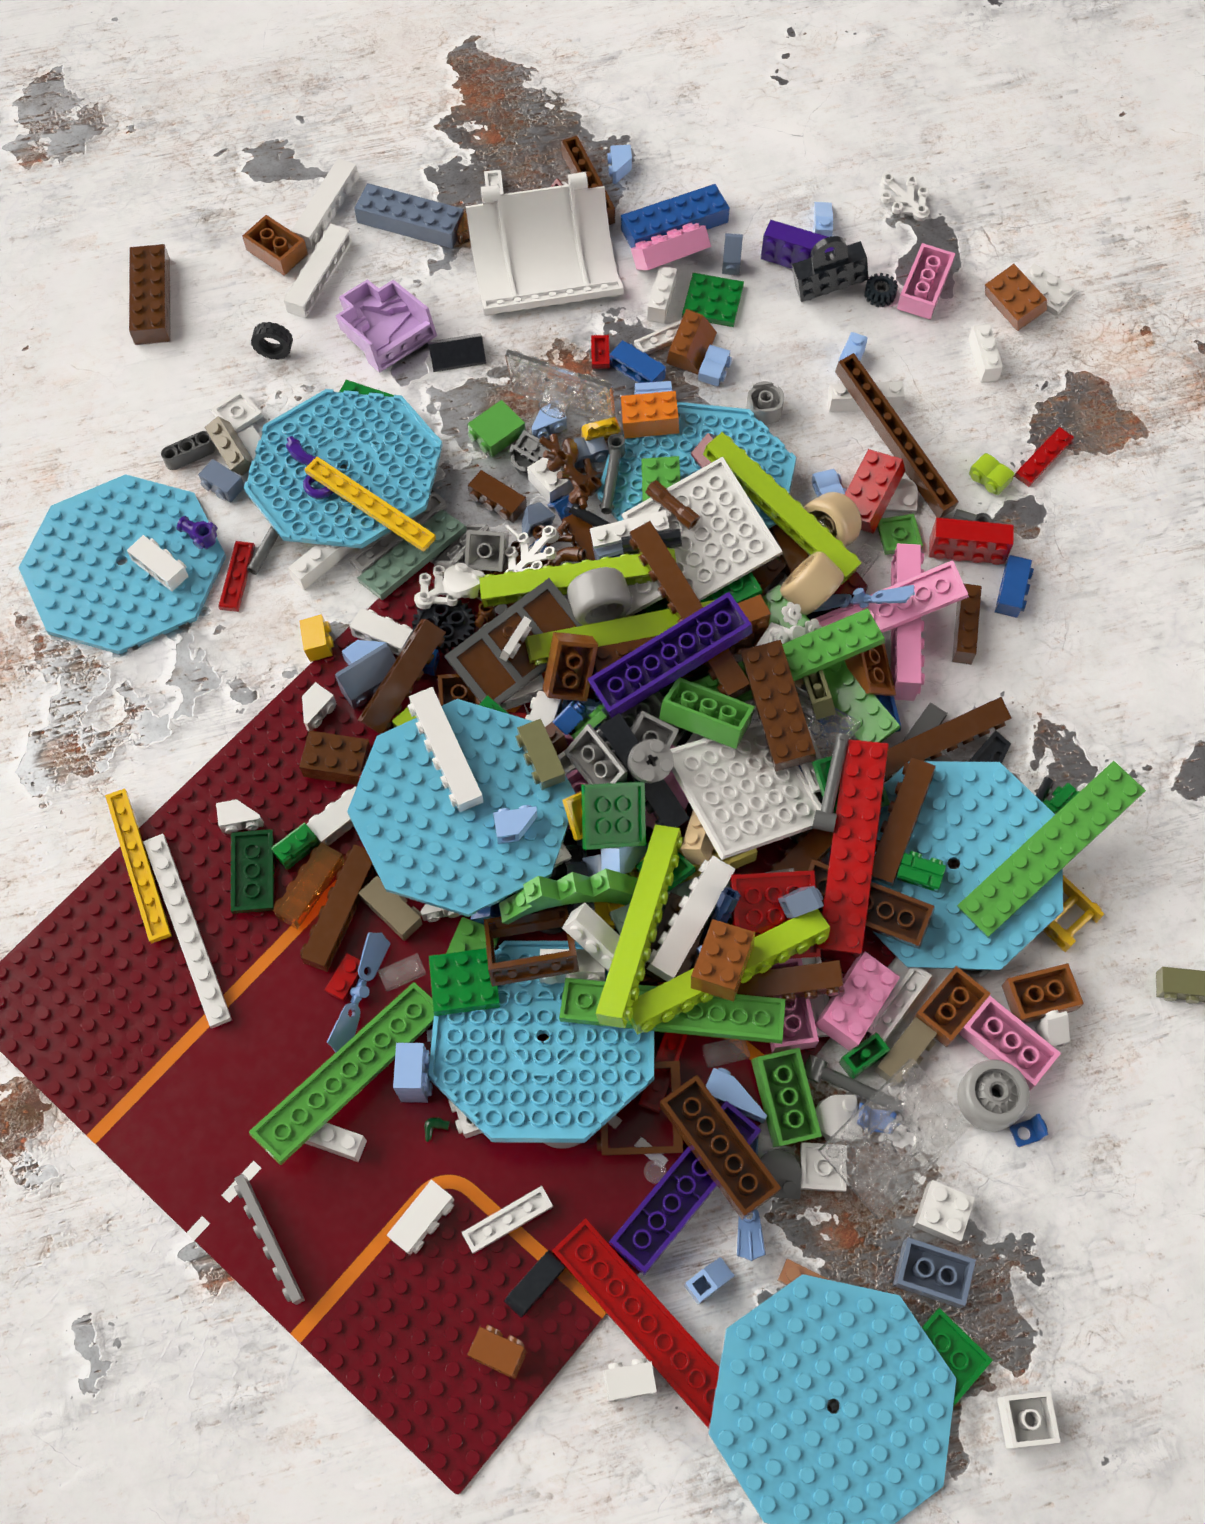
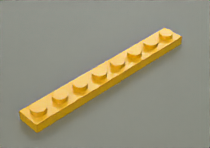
(370, 504)
(138, 866)

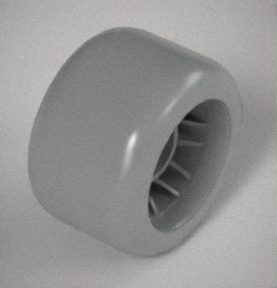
(599, 596)
(982, 1107)

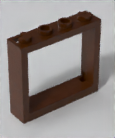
(531, 967)
(602, 1142)

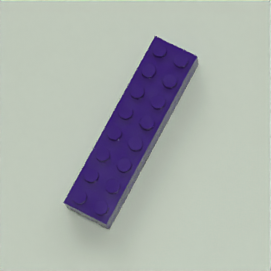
(670, 655)
(672, 1203)

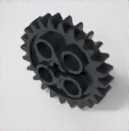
(447, 621)

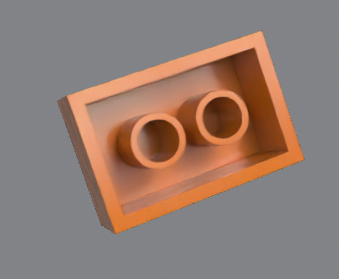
(650, 414)

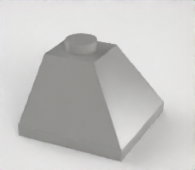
(486, 550)

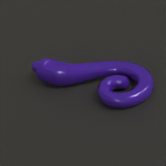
(300, 455)

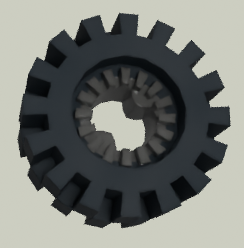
(881, 282)

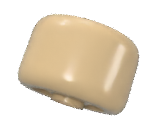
(839, 514)
(812, 582)

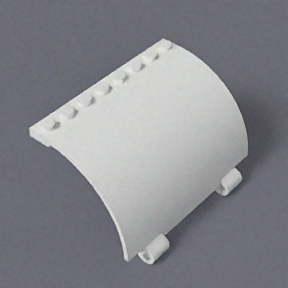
(542, 246)

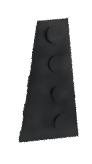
(992, 750)

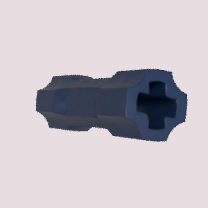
(724, 908)

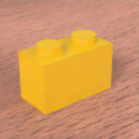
(316, 637)

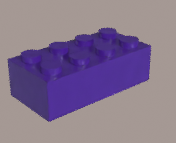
(788, 244)

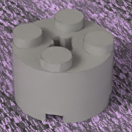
(766, 402)
(662, 761)

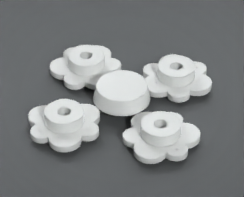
(792, 615)

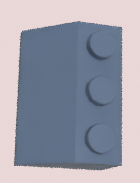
(363, 677)

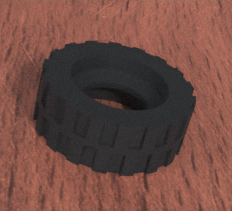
(275, 332)

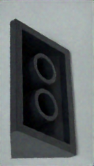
(457, 352)

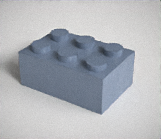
(934, 1273)

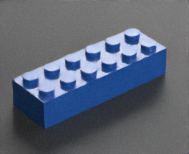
(698, 206)

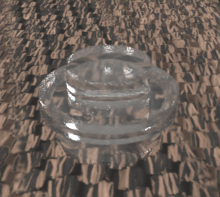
(654, 1171)

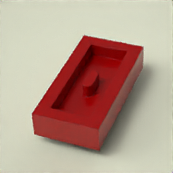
(600, 351)
(344, 978)

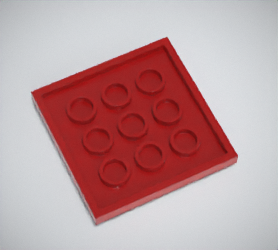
(759, 903)

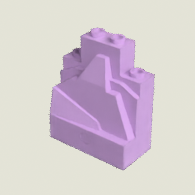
(385, 322)

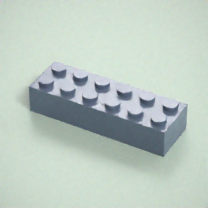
(409, 215)

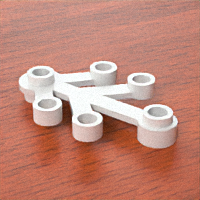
(918, 210)
(549, 535)
(425, 599)

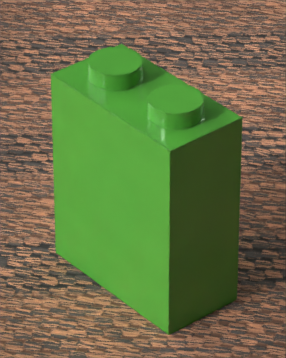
(496, 428)

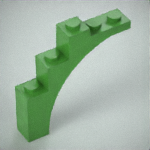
(573, 888)

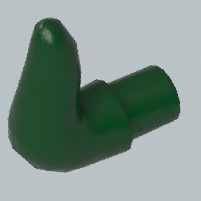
(432, 1123)

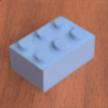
(411, 1072)

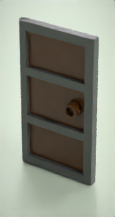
(478, 656)

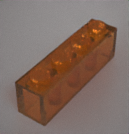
(309, 885)

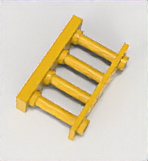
(1064, 937)

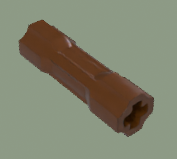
(683, 513)

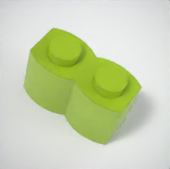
(991, 474)

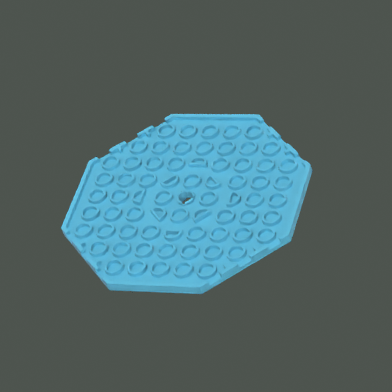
(694, 424)
(373, 434)
(77, 573)
(980, 819)
(447, 855)
(530, 1088)
(773, 1419)

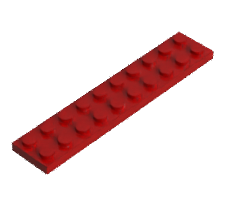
(854, 845)
(641, 1317)

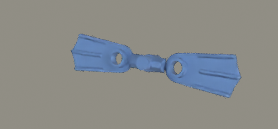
(893, 595)
(372, 956)
(750, 1237)

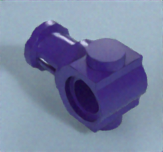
(197, 531)

